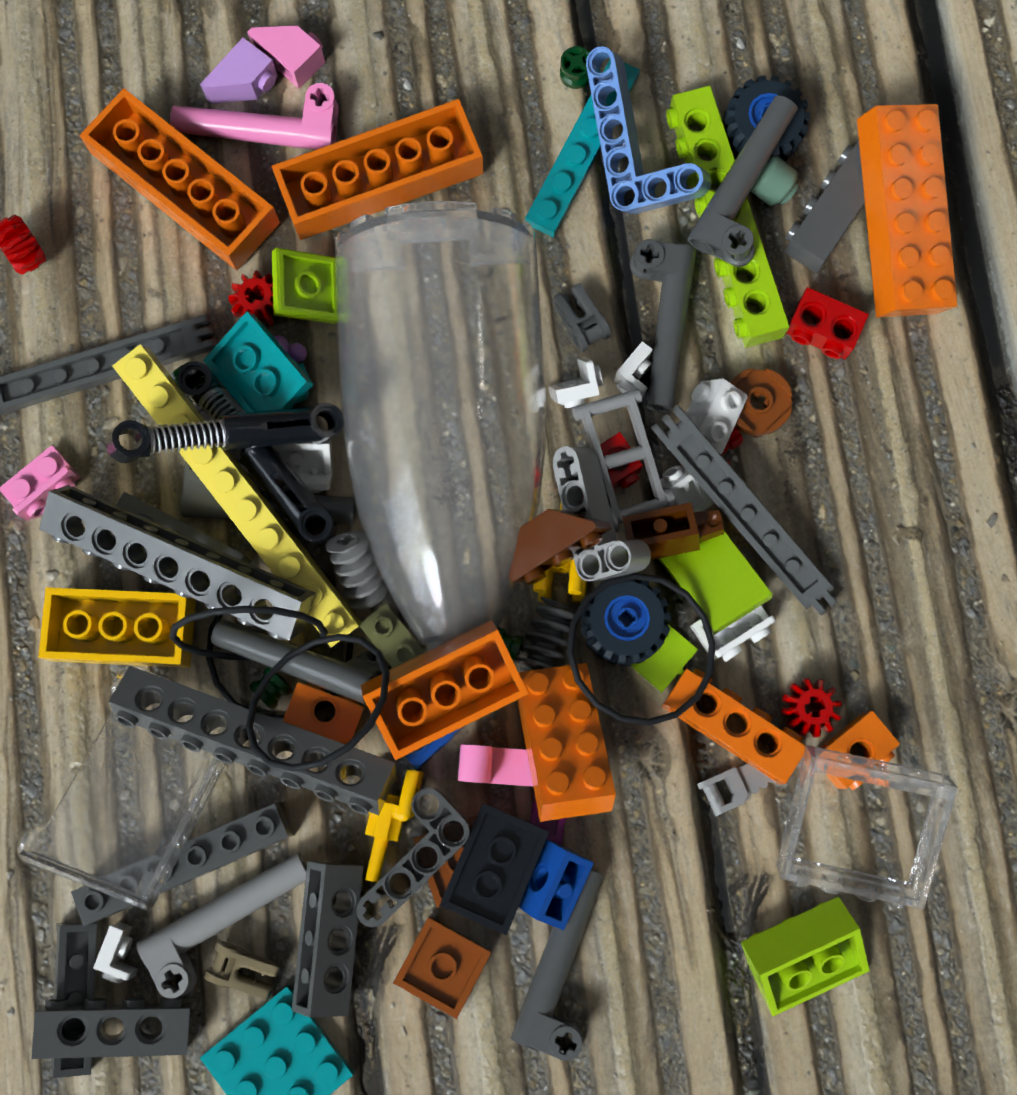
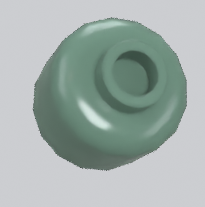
(776, 182)

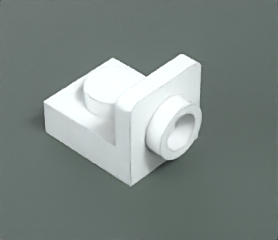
(637, 366)
(685, 488)
(116, 946)

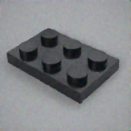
(494, 869)

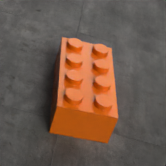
(445, 689)
(565, 745)

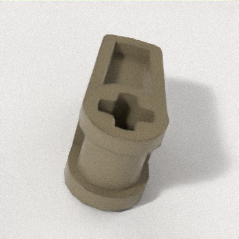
(233, 977)

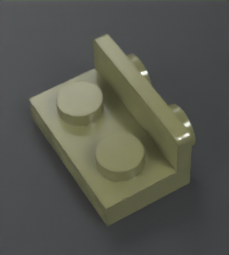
(391, 636)

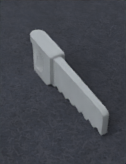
(741, 783)

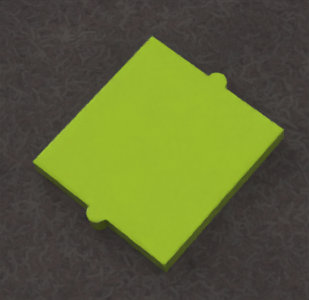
(667, 661)

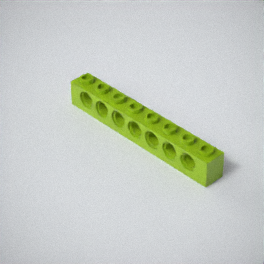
(700, 109)

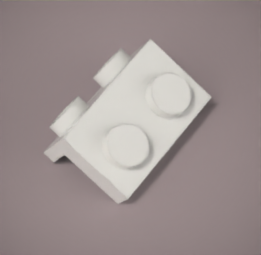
(574, 391)
(716, 410)
(310, 462)
(727, 641)

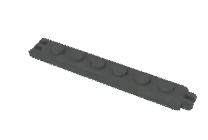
(95, 365)
(745, 511)

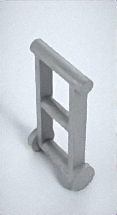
(663, 497)

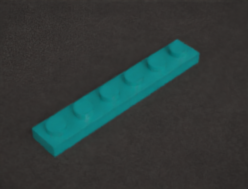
(571, 166)

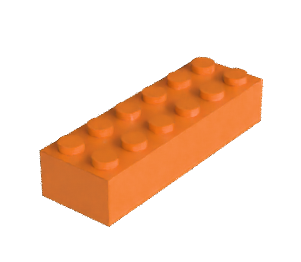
(379, 169)
(180, 179)
(906, 210)

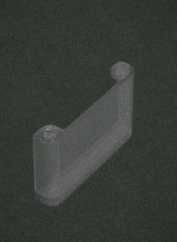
(126, 812)

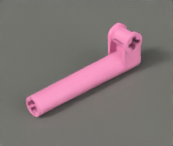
(312, 131)

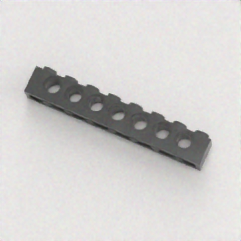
(63, 520)
(141, 689)

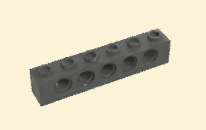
(200, 857)

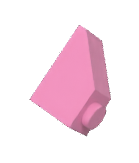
(291, 49)

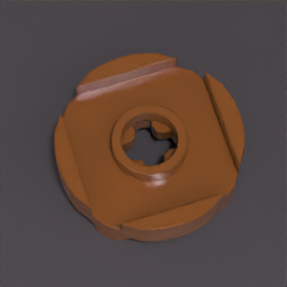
(777, 403)

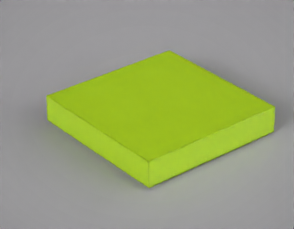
(304, 286)

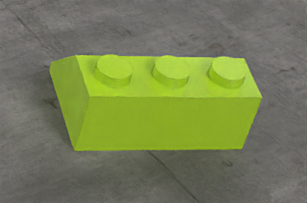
(806, 955)

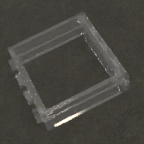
(881, 773)

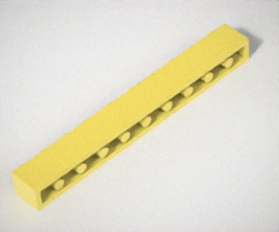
(236, 492)

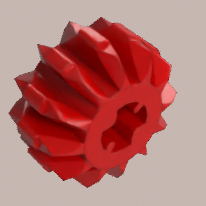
(20, 245)
(253, 289)
(819, 718)

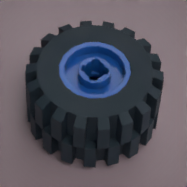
(749, 106)
(626, 622)

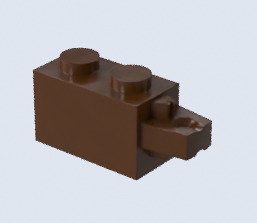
(673, 529)

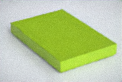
(718, 581)

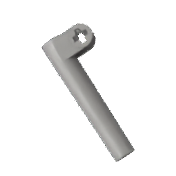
(166, 949)

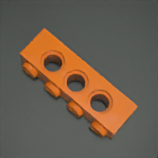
(787, 747)

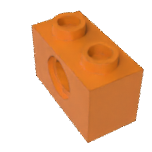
(302, 713)
(871, 735)

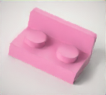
(30, 486)

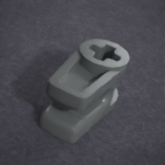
(586, 328)

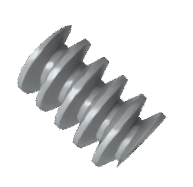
(357, 569)

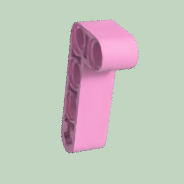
(494, 765)

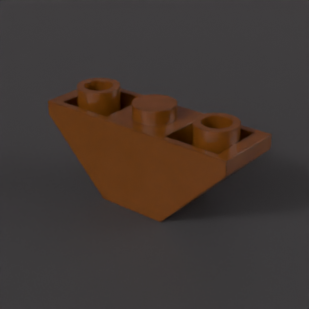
(551, 542)

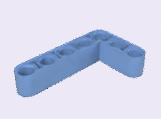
(627, 144)

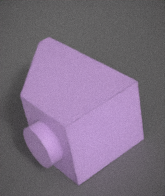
(240, 75)

